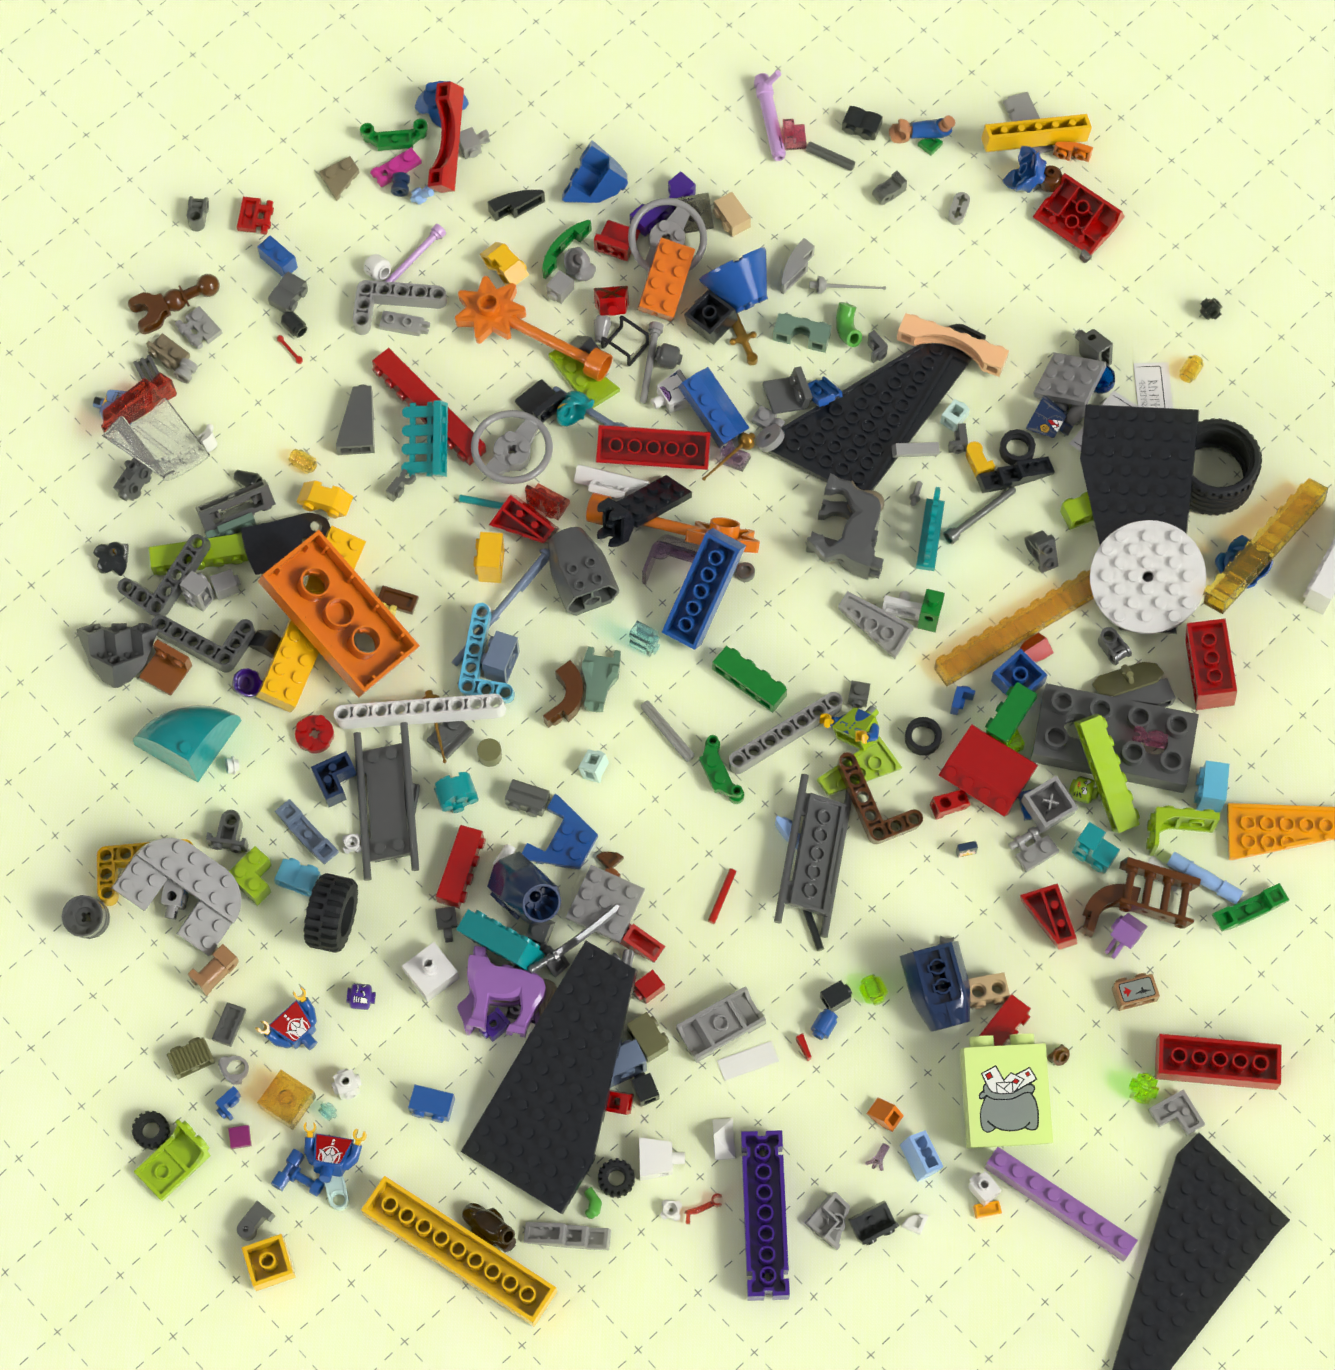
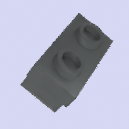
(1043, 550)
(228, 835)

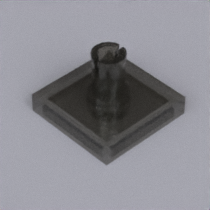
(702, 205)

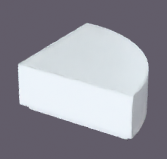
(915, 1223)

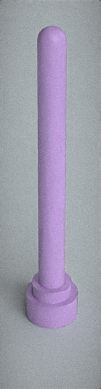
(437, 232)

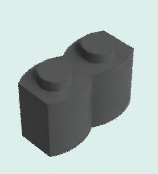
(288, 292)

